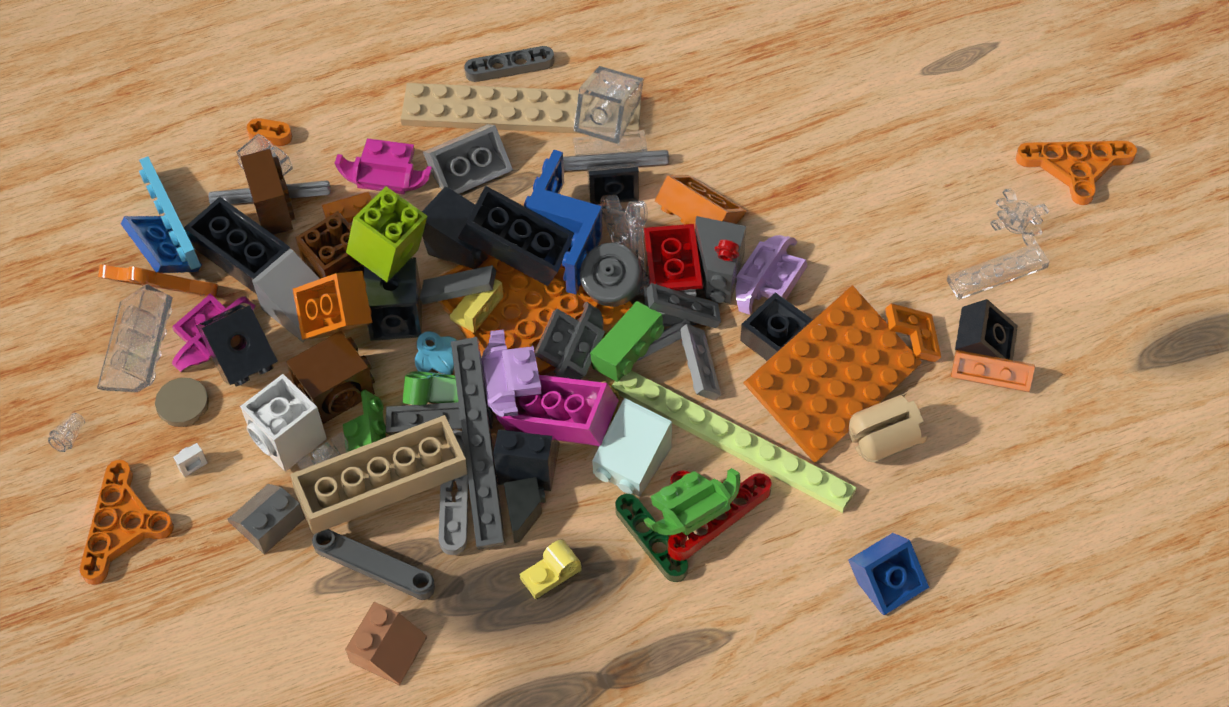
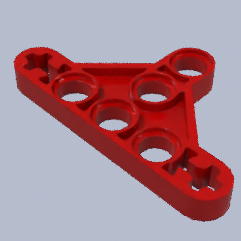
(716, 527)

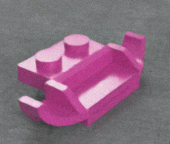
(384, 165)
(195, 350)

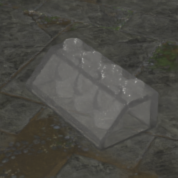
(136, 341)

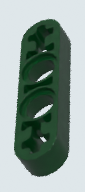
(647, 539)

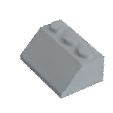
(469, 159)

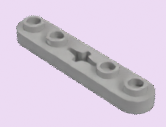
(454, 515)

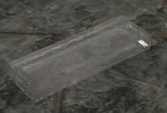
(630, 142)

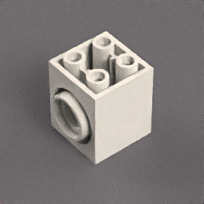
(283, 422)

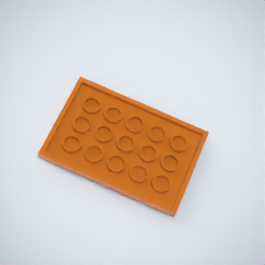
(831, 372)

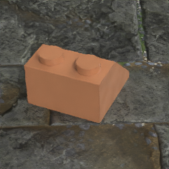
(385, 643)

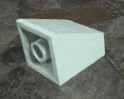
(633, 448)

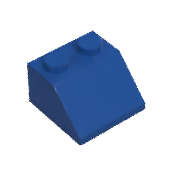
(889, 572)

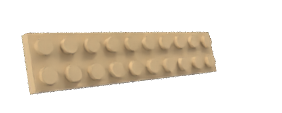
(500, 106)

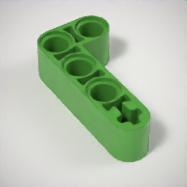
(429, 387)

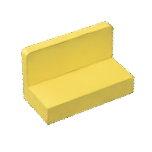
(476, 307)

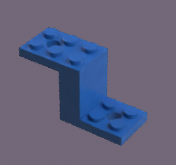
(573, 214)

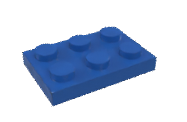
(155, 244)

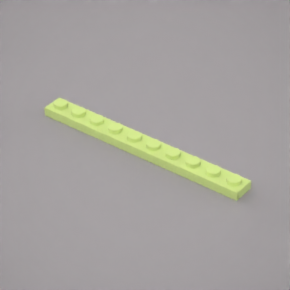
(736, 441)

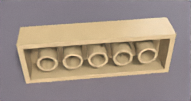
(379, 474)

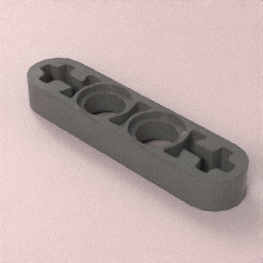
(508, 60)

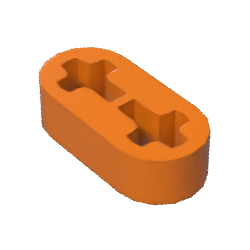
(270, 130)

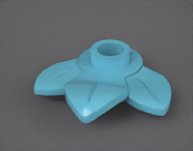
(436, 356)

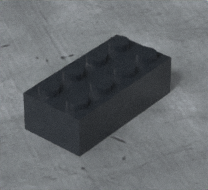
(516, 236)
(234, 241)

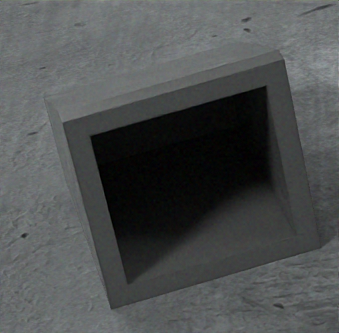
(716, 274)

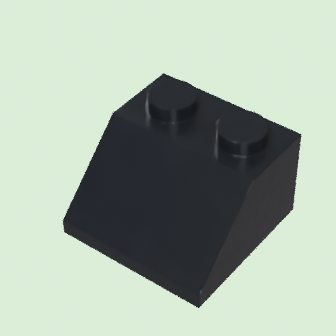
(613, 179)
(772, 326)
(986, 331)

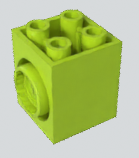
(386, 233)

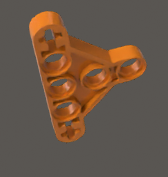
(1064, 165)
(155, 279)
(117, 535)

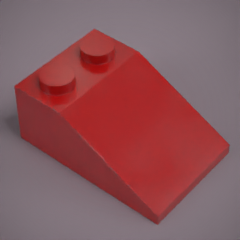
(672, 257)

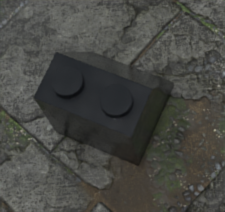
(444, 223)
(525, 456)

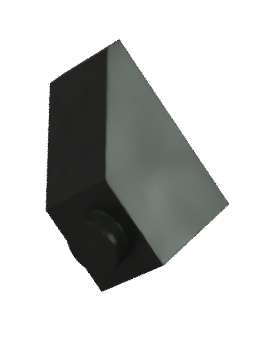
(524, 505)

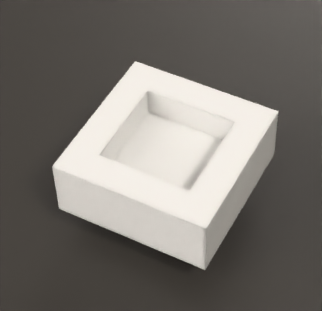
(190, 459)

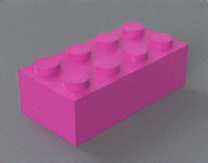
(566, 410)

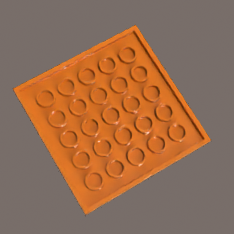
(528, 307)

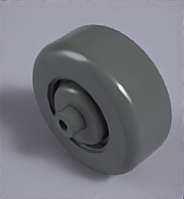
(611, 274)

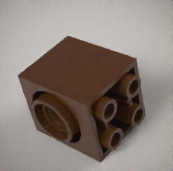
(325, 247)
(332, 375)

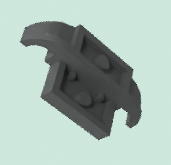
(569, 341)

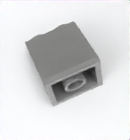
(276, 286)

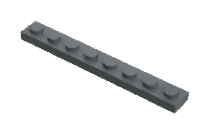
(477, 443)

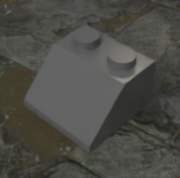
(267, 517)

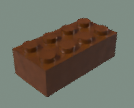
(268, 191)

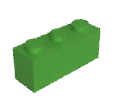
(627, 341)

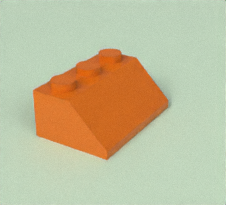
(691, 198)

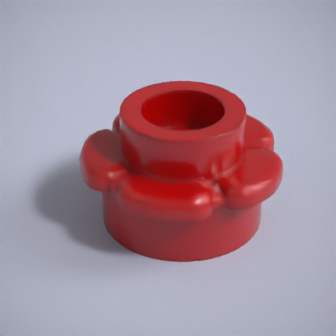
(727, 250)

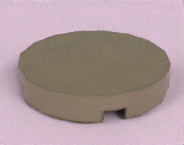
(181, 402)

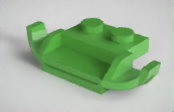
(693, 502)

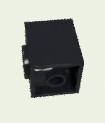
(395, 304)
(249, 356)

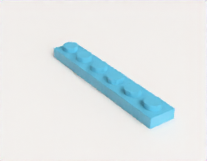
(170, 218)

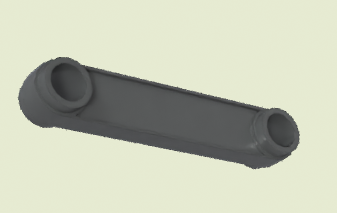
(374, 564)

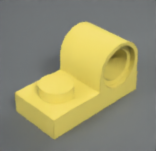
(556, 567)

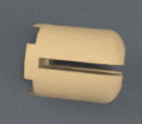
(886, 429)

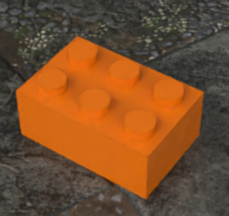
(332, 305)

